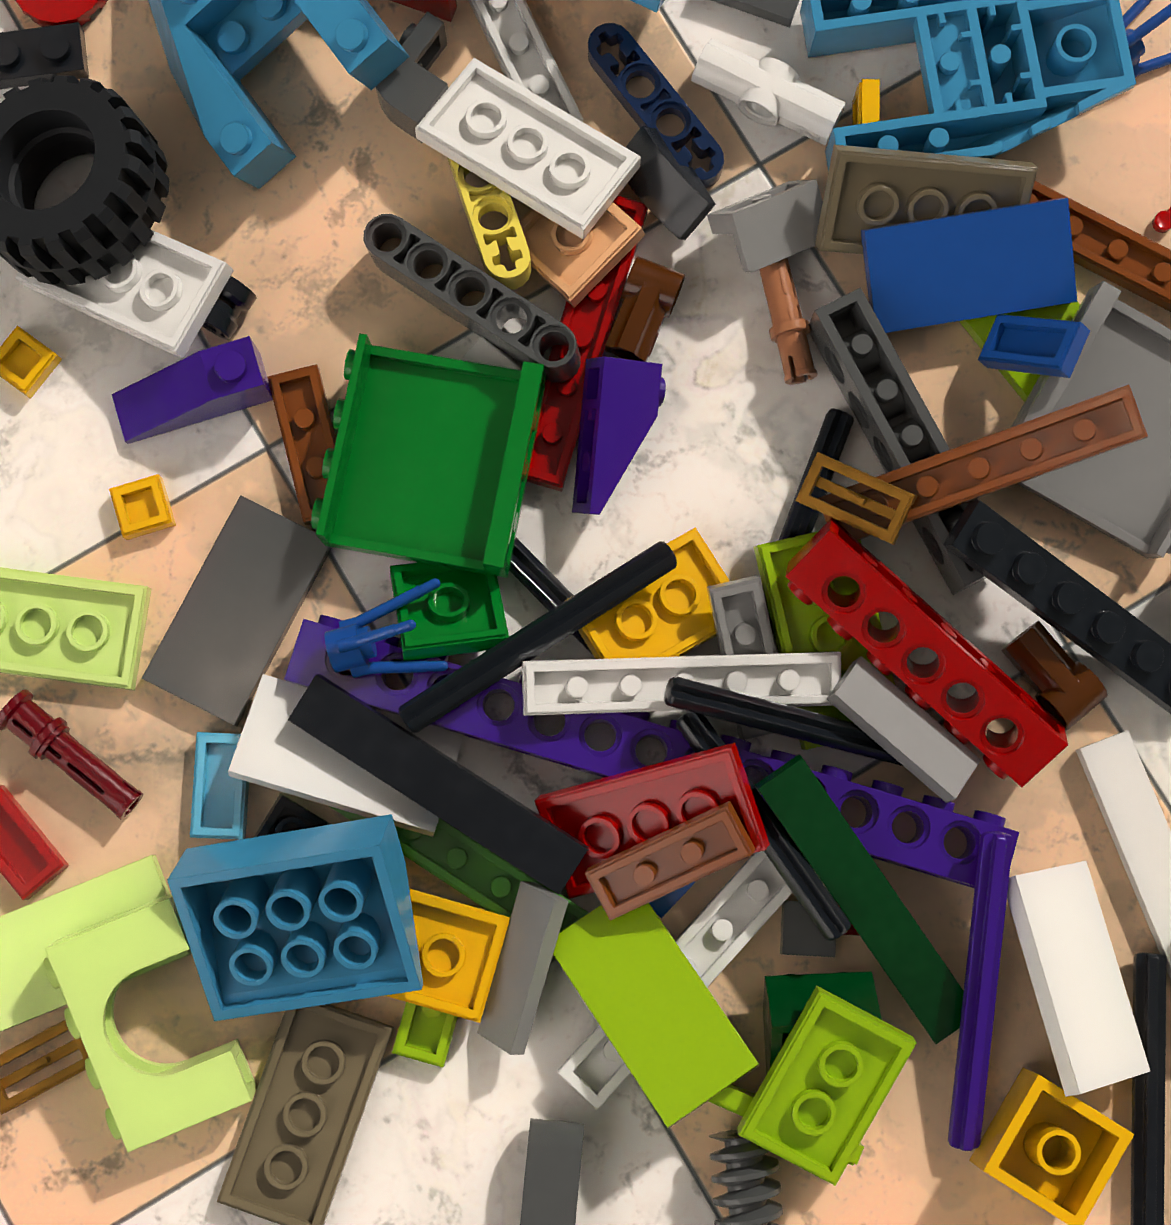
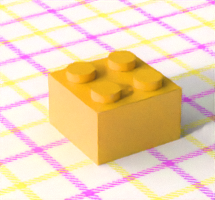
(1051, 1148)

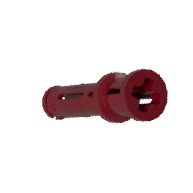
(51, 740)

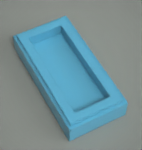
(217, 799)

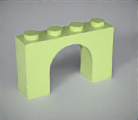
(142, 1095)

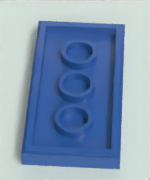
(970, 265)

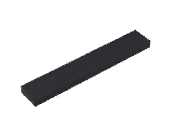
(438, 783)

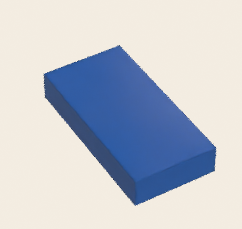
(1034, 345)

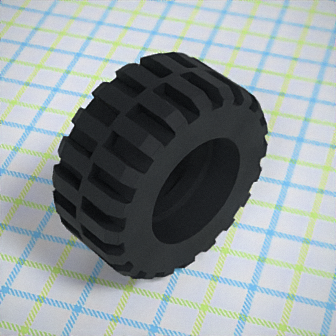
(113, 205)

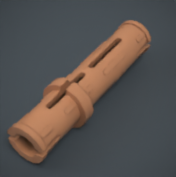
(788, 326)

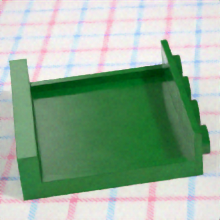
(429, 458)

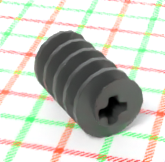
(746, 1182)

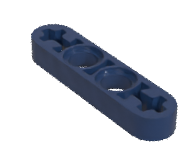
(659, 103)

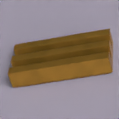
(897, 517)
(23, 1048)

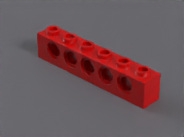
(1016, 753)

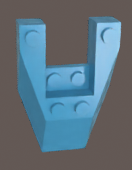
(221, 41)
(986, 66)

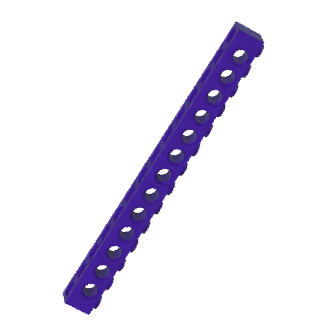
(568, 748)

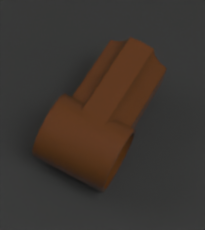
(647, 298)
(1062, 686)

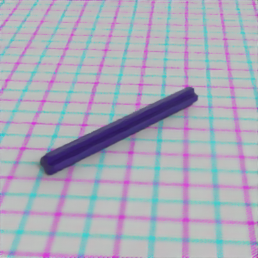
(980, 990)

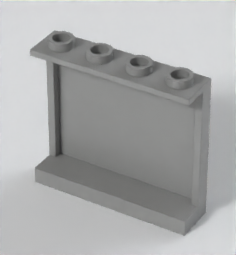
(1128, 487)

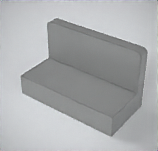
(772, 223)

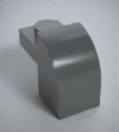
(411, 89)

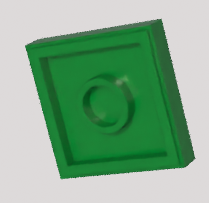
(454, 618)

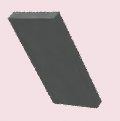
(237, 611)

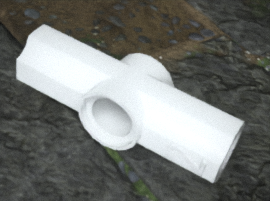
(767, 91)

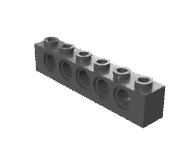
(887, 411)

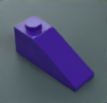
(194, 390)
(616, 415)

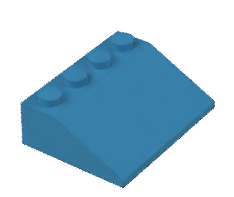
(299, 918)

